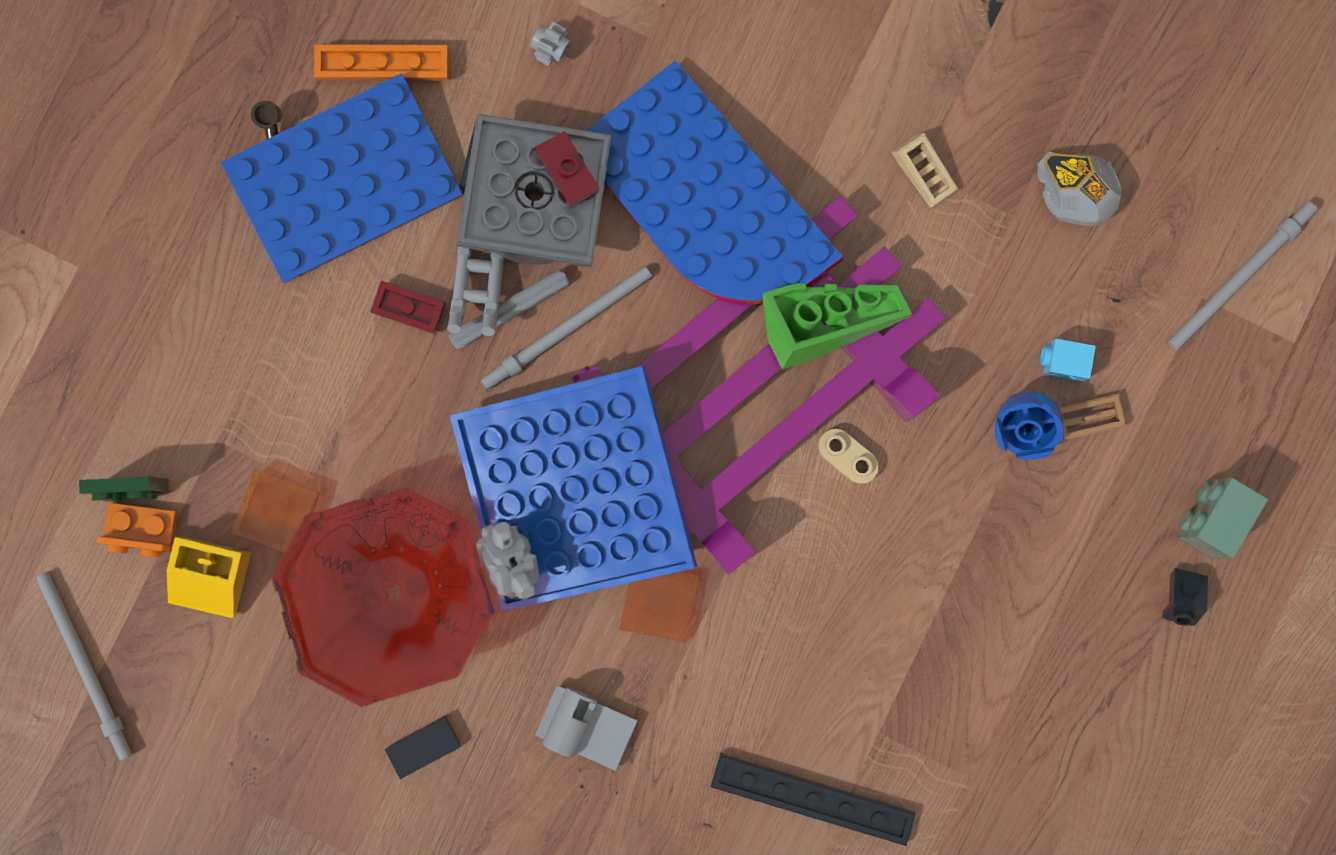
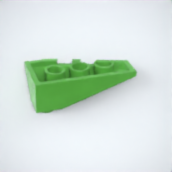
(818, 320)

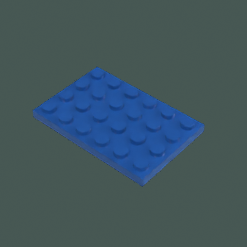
(342, 178)

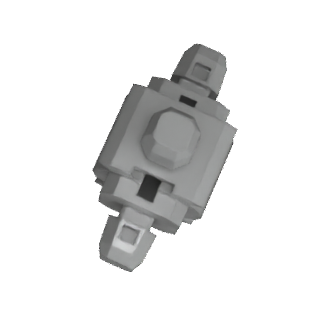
(508, 560)

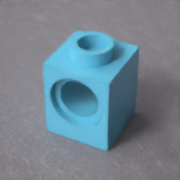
(1067, 360)

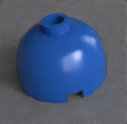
(1029, 425)

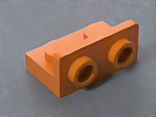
(139, 528)

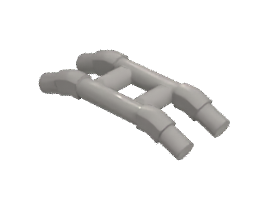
(488, 297)

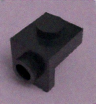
(1186, 597)

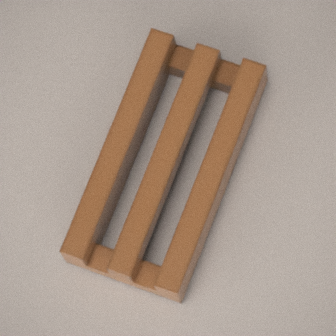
(1118, 411)

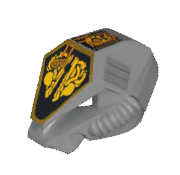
(1079, 187)

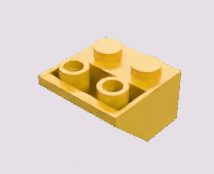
(206, 576)

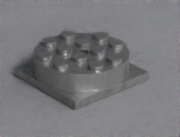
(499, 214)

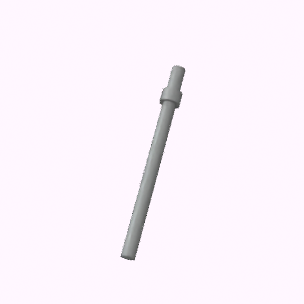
(1286, 232)
(512, 365)
(112, 725)

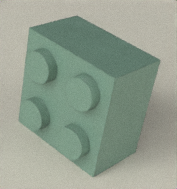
(1221, 517)

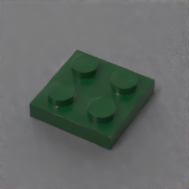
(114, 488)

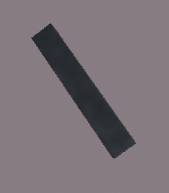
(813, 799)

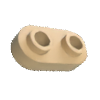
(848, 456)

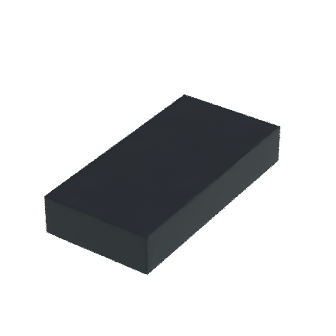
(423, 747)

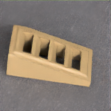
(908, 166)

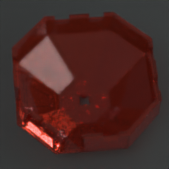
(338, 604)

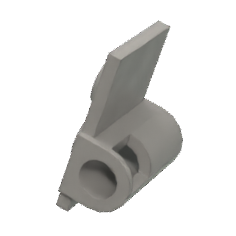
(585, 727)

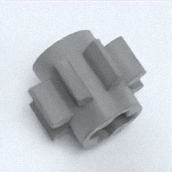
(550, 43)

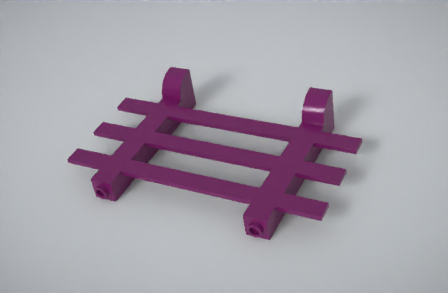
(874, 361)

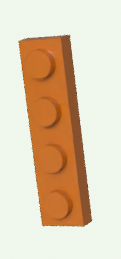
(381, 62)

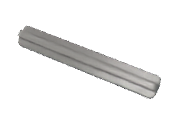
(512, 307)

